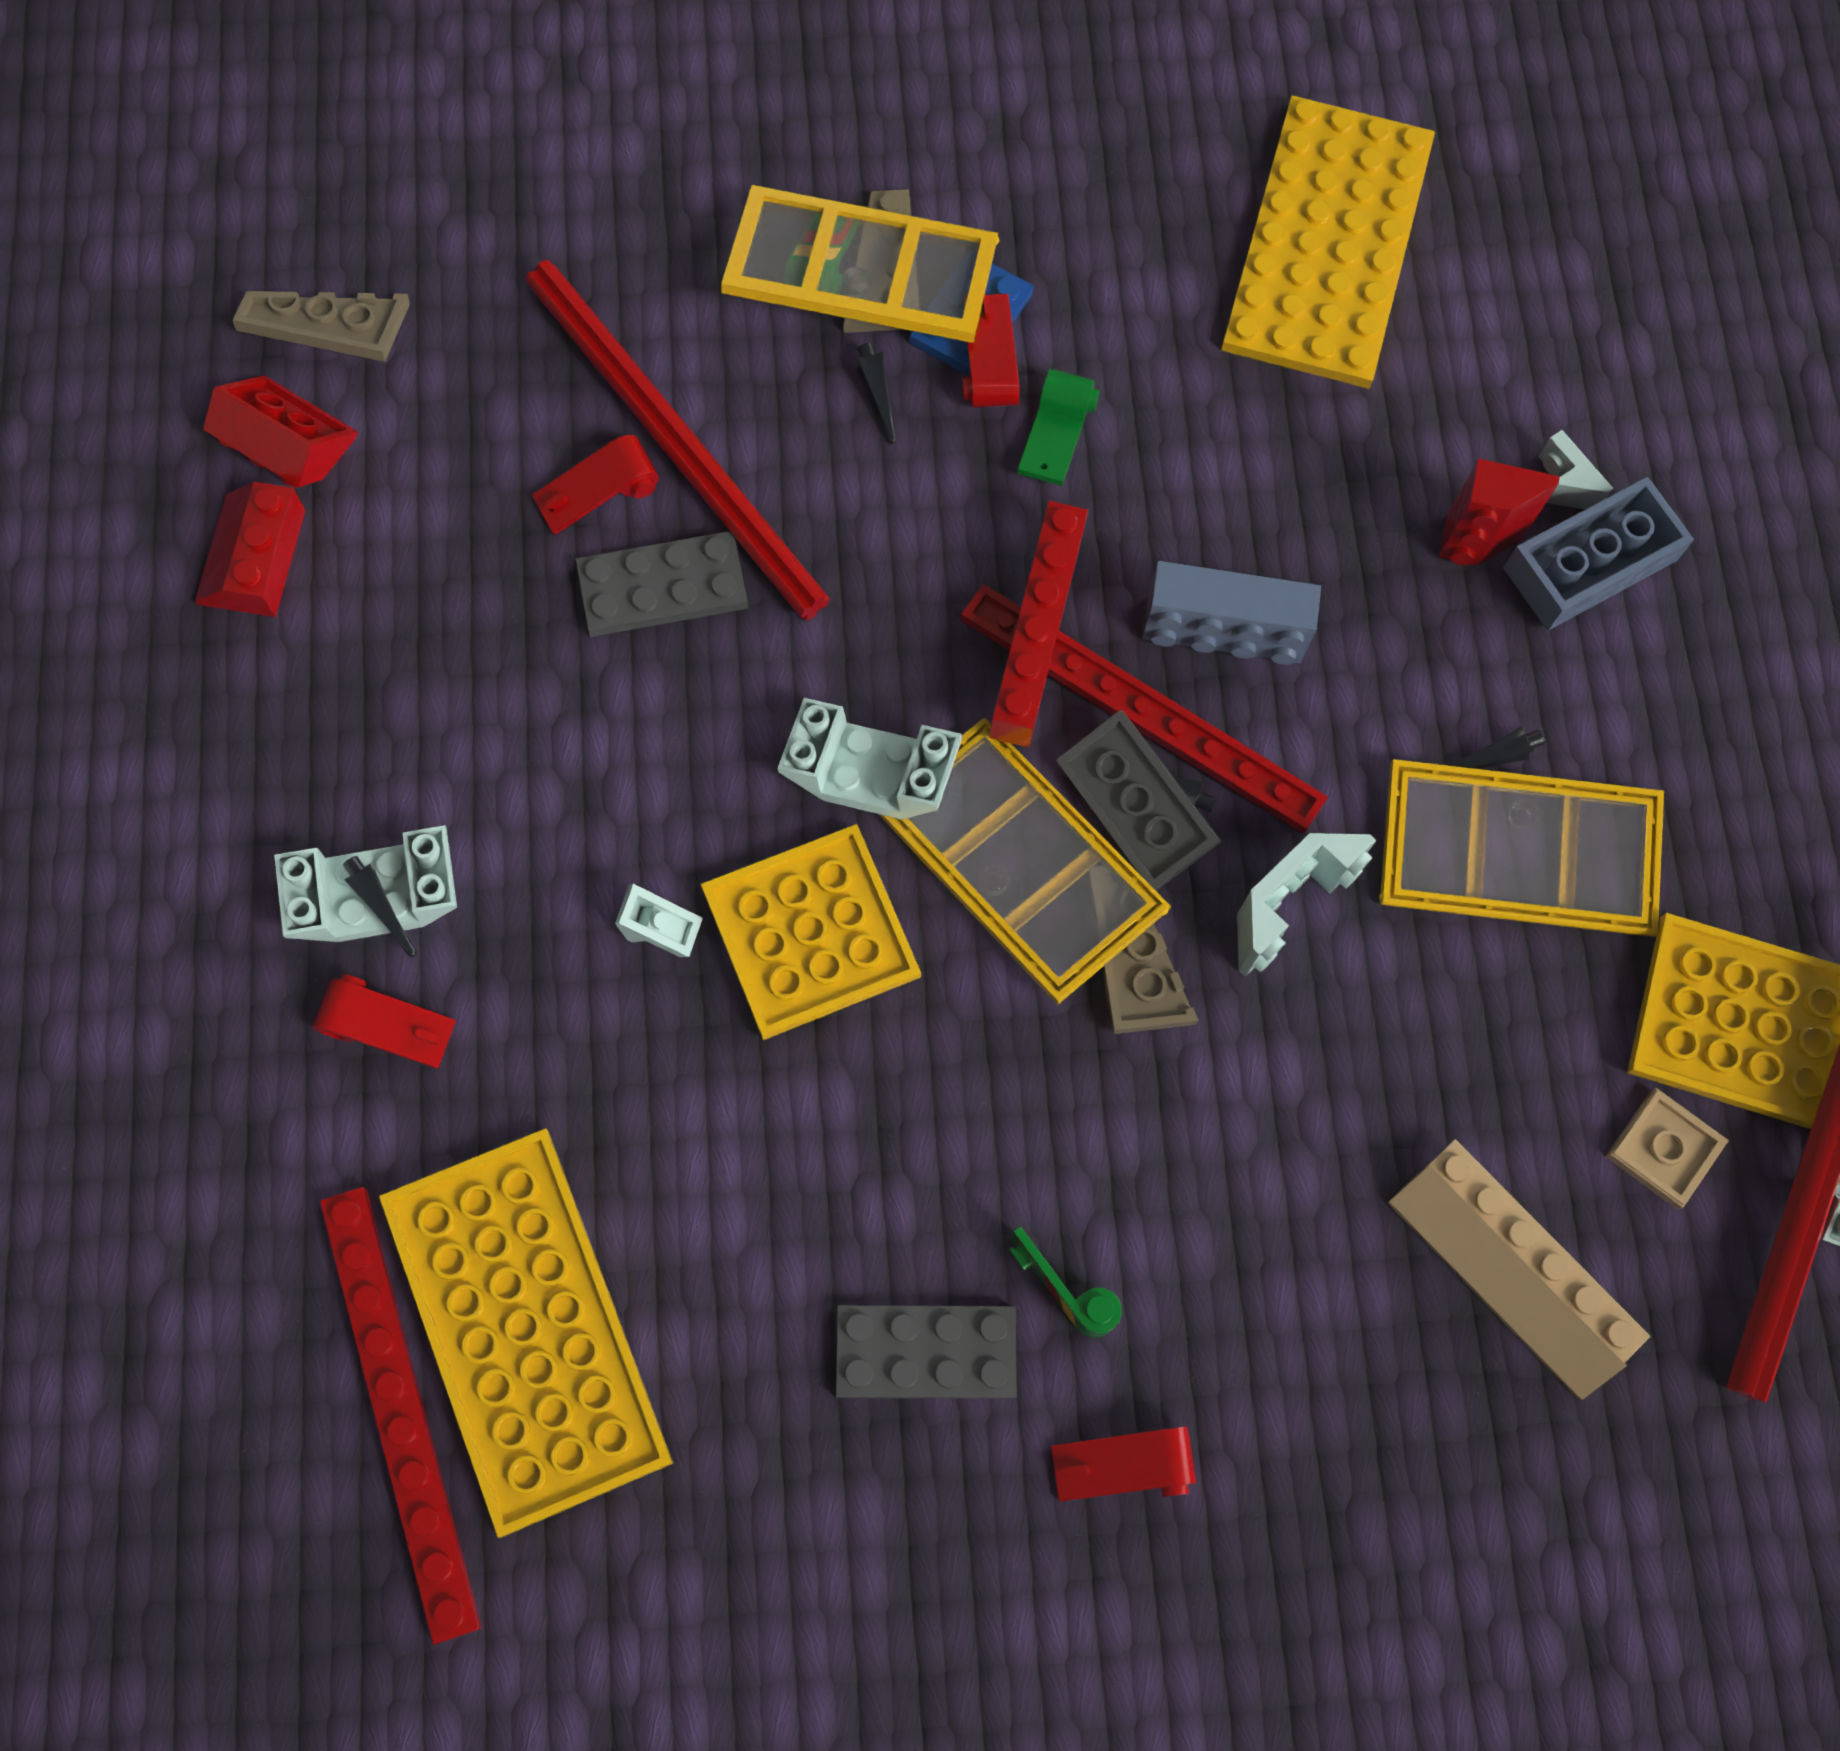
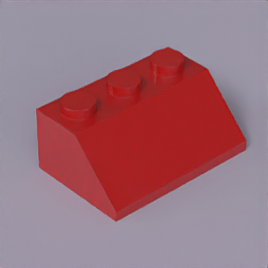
(277, 429)
(1493, 511)
(252, 549)

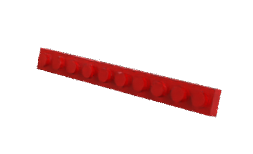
(1158, 717)
(400, 1417)

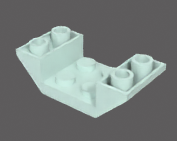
(867, 765)
(1324, 857)
(324, 908)

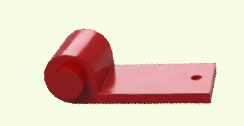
(992, 357)
(611, 470)
(365, 1016)
(1125, 1464)

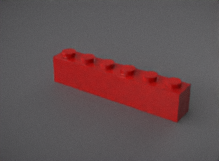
(1038, 624)

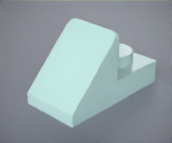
(1579, 480)
(657, 922)

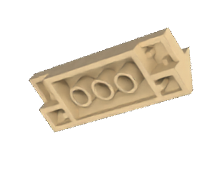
(1519, 1270)

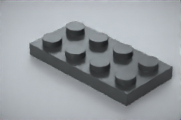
(661, 583)
(1138, 800)
(926, 1352)

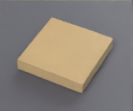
(1667, 1148)

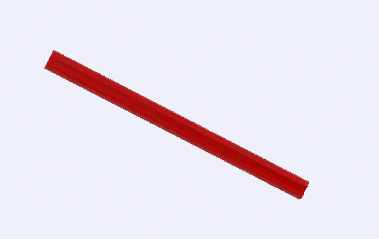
(678, 441)
(1791, 1251)

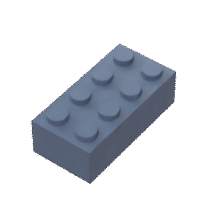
(1597, 553)
(1231, 612)

